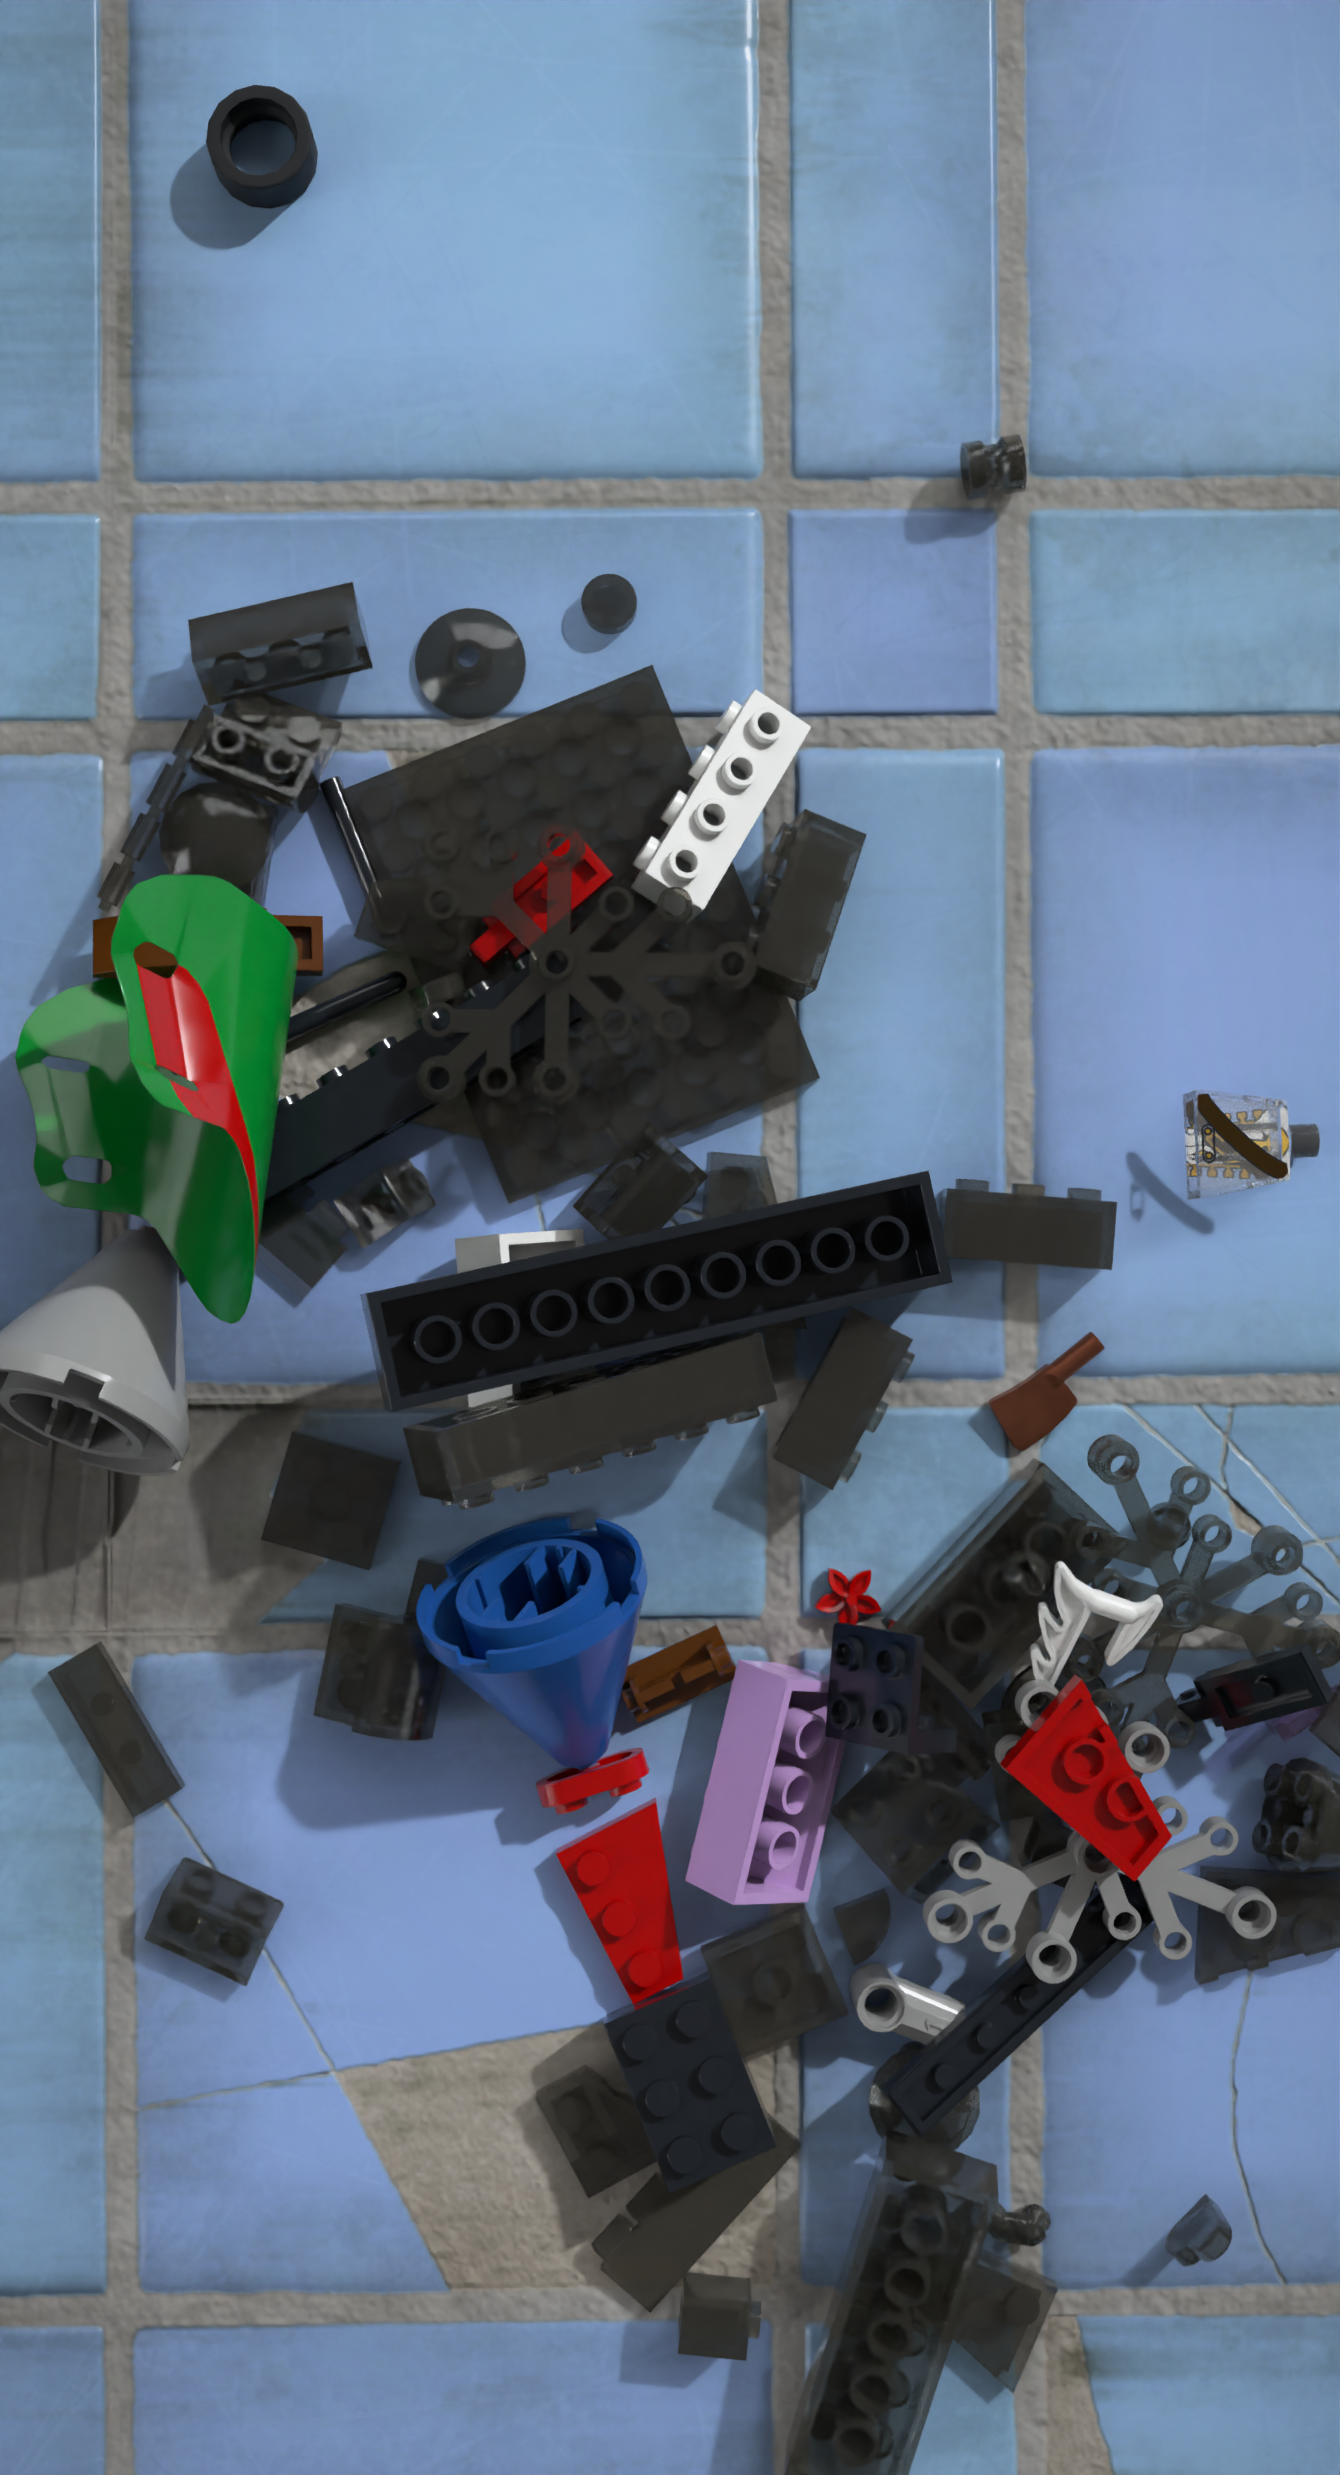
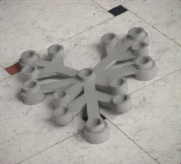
(1010, 1886)

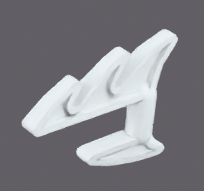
(1075, 1604)

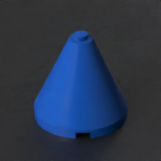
(542, 1628)

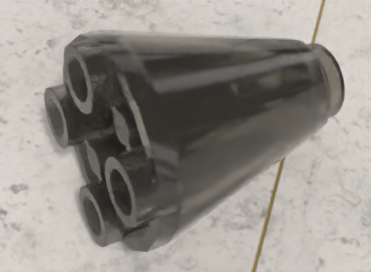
(1300, 1818)

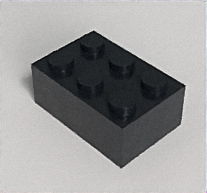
(690, 2082)

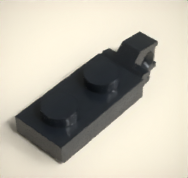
(1257, 1689)

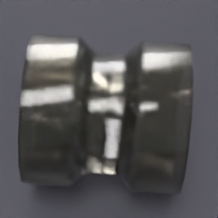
(993, 467)

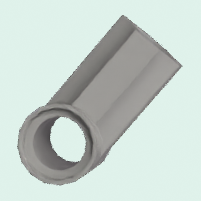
(909, 2008)

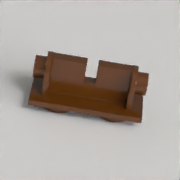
(677, 1674)

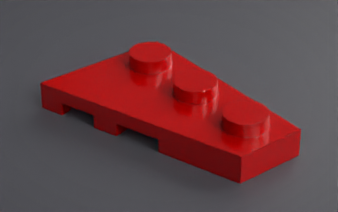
(1084, 1778)

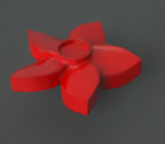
(848, 1596)

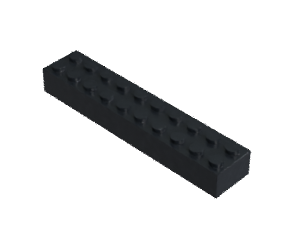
(654, 1290)

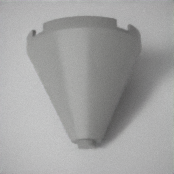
(104, 1361)

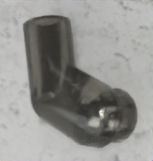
(1020, 2229)

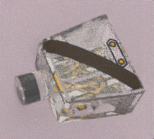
(1240, 1142)

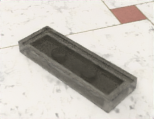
(116, 1729)

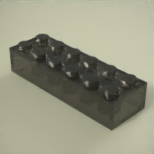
(588, 1417)
(893, 2311)

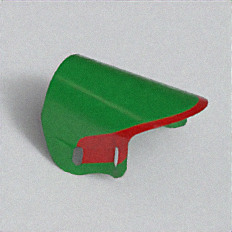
(187, 1145)

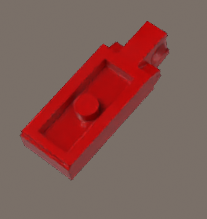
(531, 897)

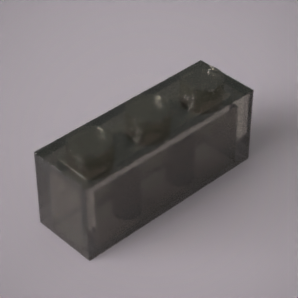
(279, 644)
(801, 902)
(1028, 1225)
(843, 1399)

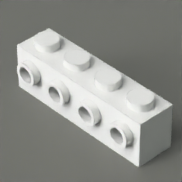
(721, 804)

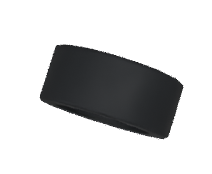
(250, 106)

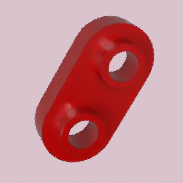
(570, 1787)

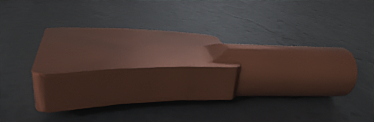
(1043, 1399)

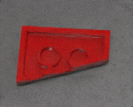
(627, 1897)

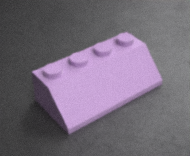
(767, 1788)

